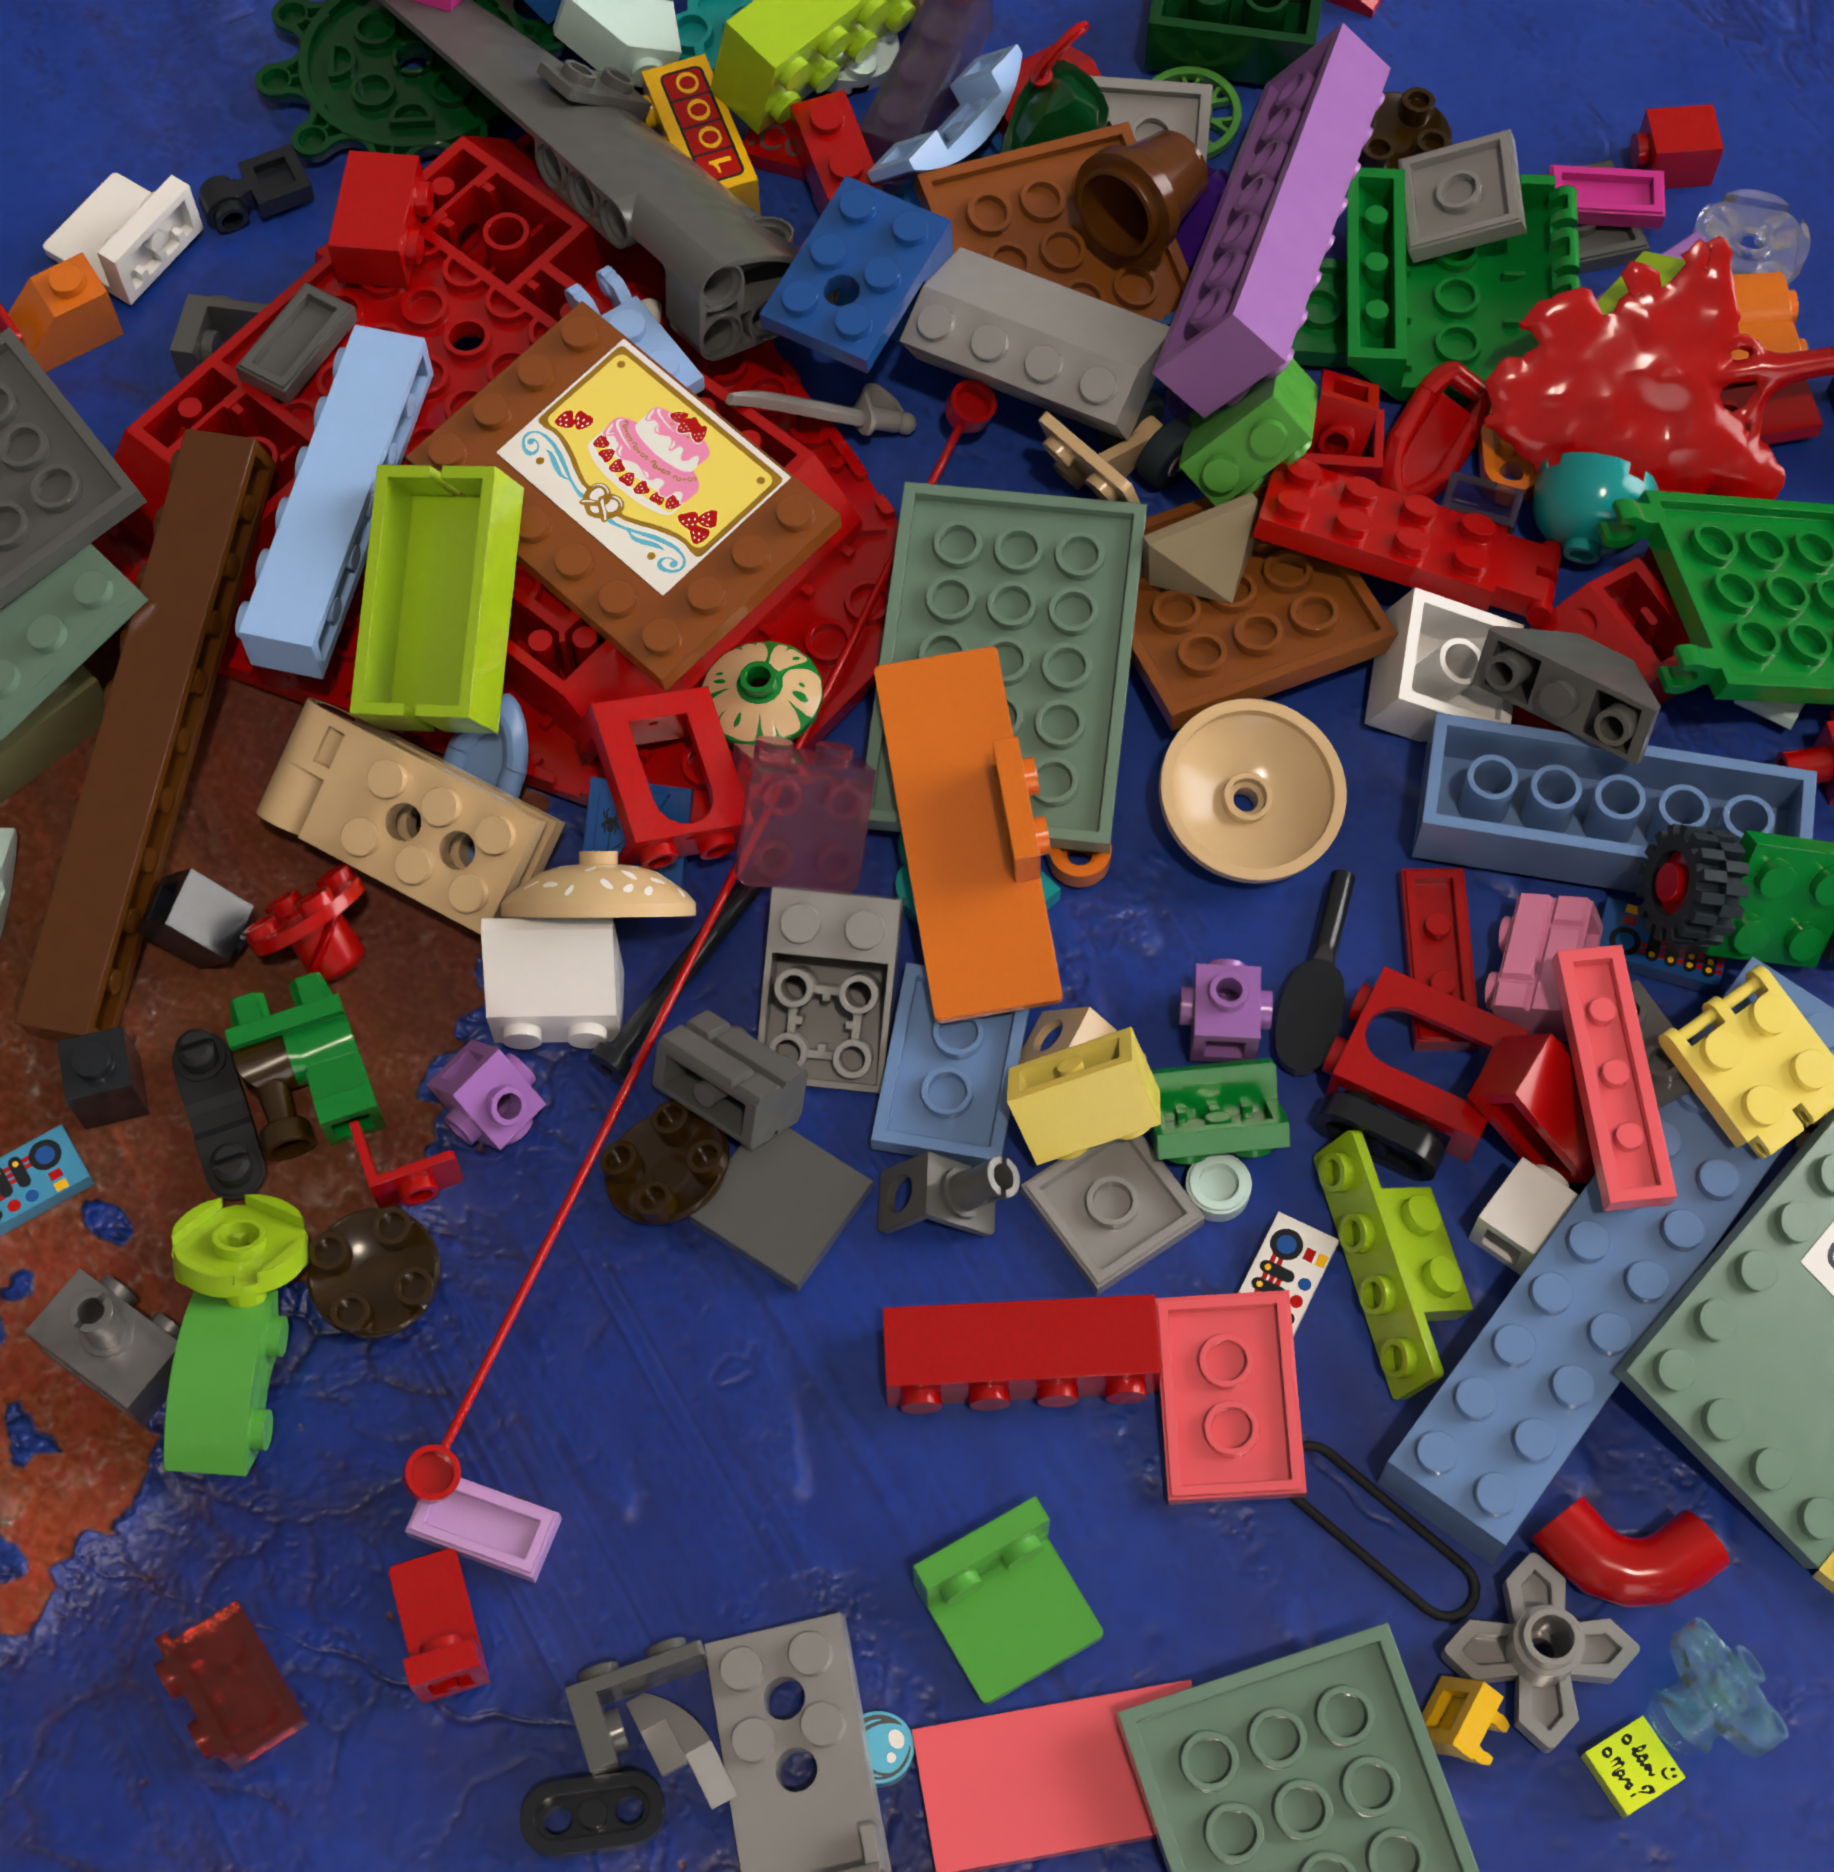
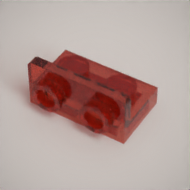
(230, 1686)

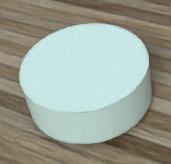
(1219, 1186)

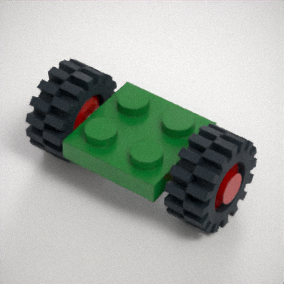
(1741, 899)

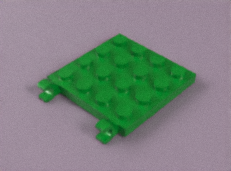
(1747, 587)

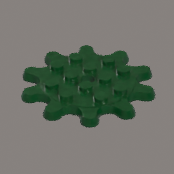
(361, 95)

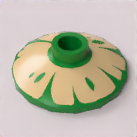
(777, 709)

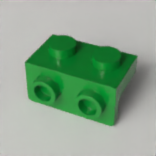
(1219, 1111)

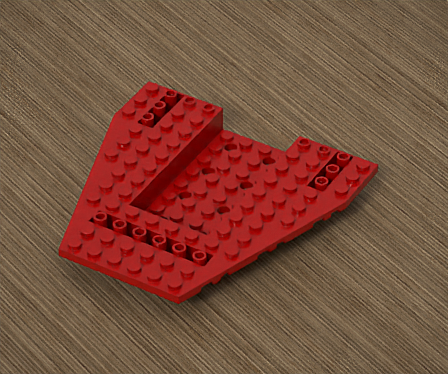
(499, 272)

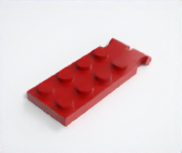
(1408, 540)

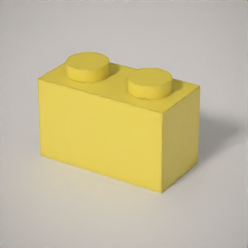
(1084, 1097)

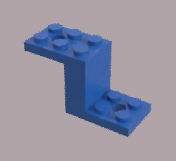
(879, 258)

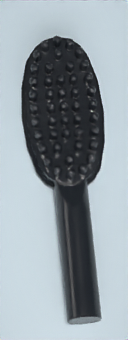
(1315, 992)

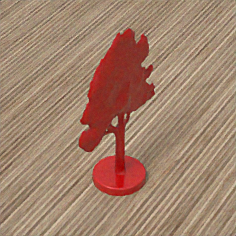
(1650, 381)

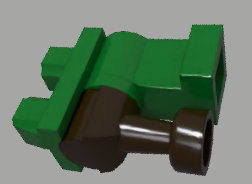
(297, 1049)

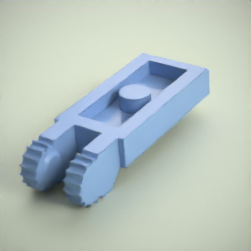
(639, 326)

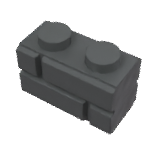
(730, 1079)

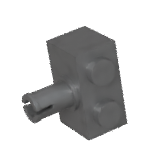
(109, 1344)

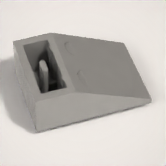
(831, 983)

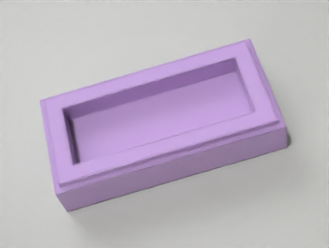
(488, 1528)

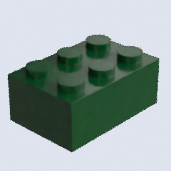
(1231, 37)

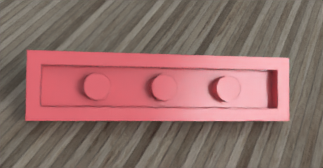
(1613, 1078)

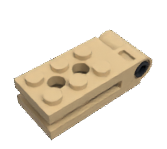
(360, 799)

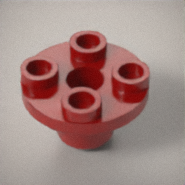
(314, 925)

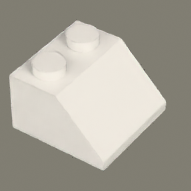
(1432, 667)
(552, 981)

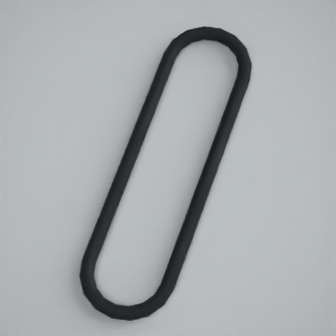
(1407, 1518)

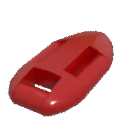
(1434, 432)

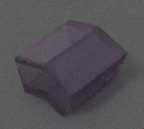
(1485, 495)

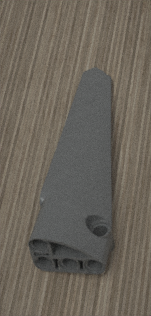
(626, 182)

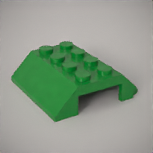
(1455, 305)

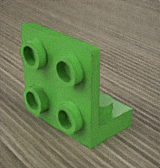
(1006, 1602)

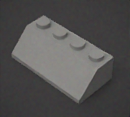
(1036, 341)

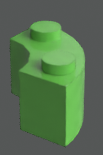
(221, 1385)

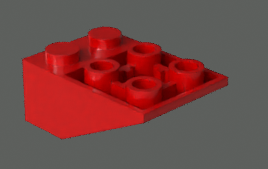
(1627, 614)

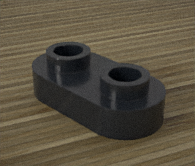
(1394, 1143)
(594, 1813)

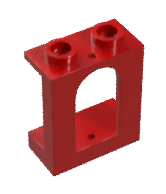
(650, 836)
(1359, 1070)

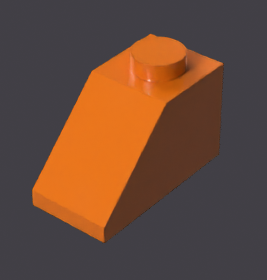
(64, 313)

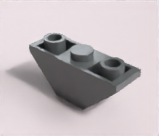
(1572, 686)

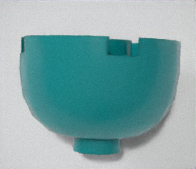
(1579, 495)

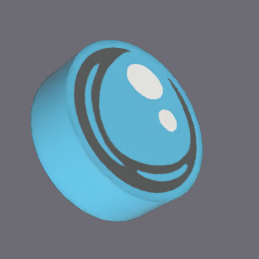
(889, 1746)

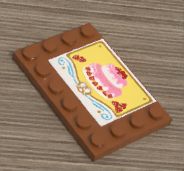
(634, 494)

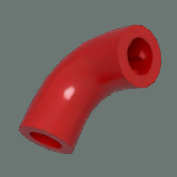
(1627, 1569)

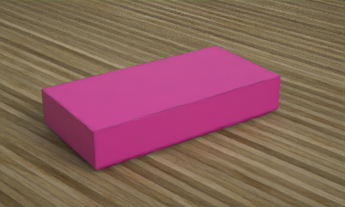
(1615, 195)

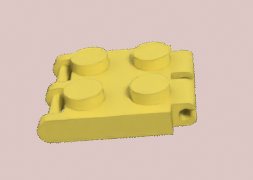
(1758, 1068)

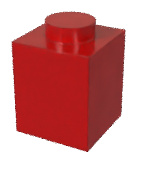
(1679, 142)

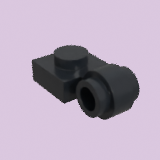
(269, 181)

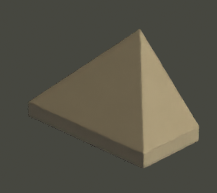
(1203, 552)

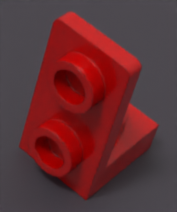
(438, 1626)

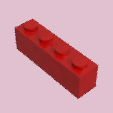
(1021, 1352)

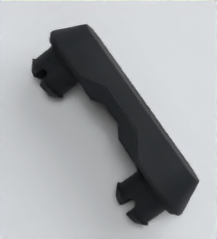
(218, 1114)

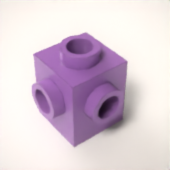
(1225, 1011)
(487, 1095)

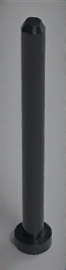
(614, 1059)

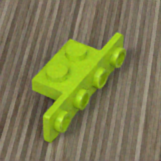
(1396, 1261)

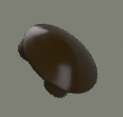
(1403, 128)
(665, 1166)
(373, 1272)

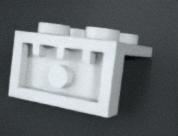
(128, 232)

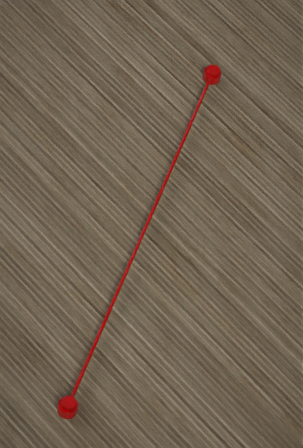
(434, 1469)

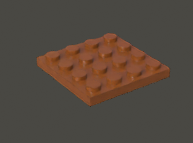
(1026, 216)
(1284, 627)

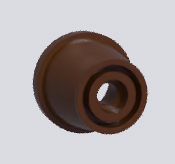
(1140, 193)

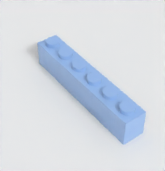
(326, 520)

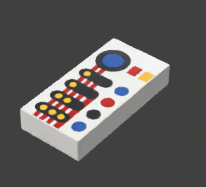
(1291, 1260)

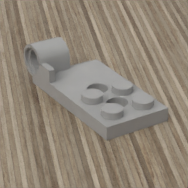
(839, 1816)

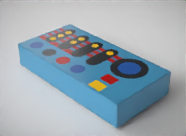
(39, 1178)

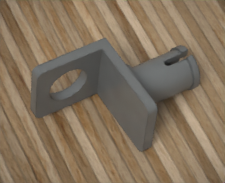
(947, 1192)

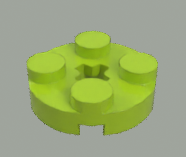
(239, 1248)

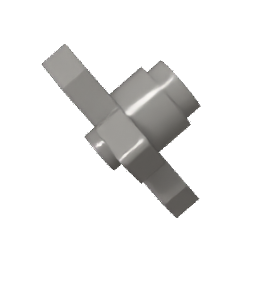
(1543, 1686)

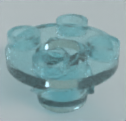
(1714, 1697)

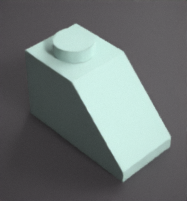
(620, 33)

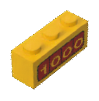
(699, 124)

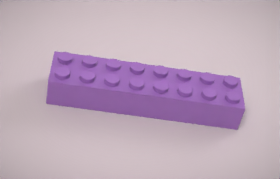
(1273, 224)

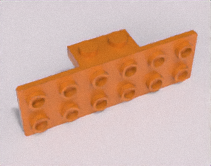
(969, 835)

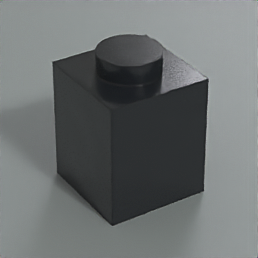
(196, 919)
(103, 1078)

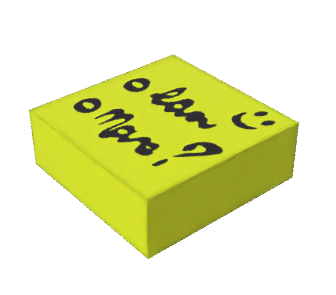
(1632, 1767)

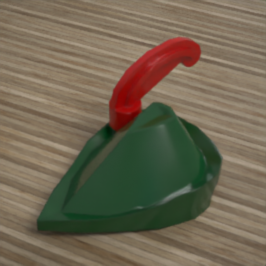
(1056, 99)

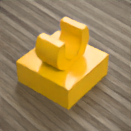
(1461, 1715)

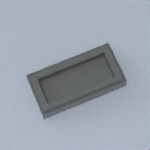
(296, 343)

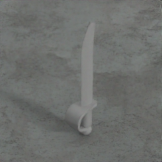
(872, 411)

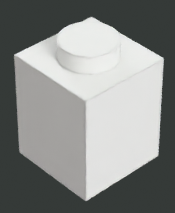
(1523, 1214)

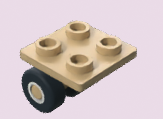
(1151, 448)

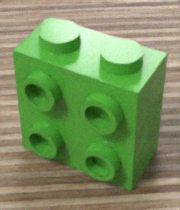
(1243, 442)

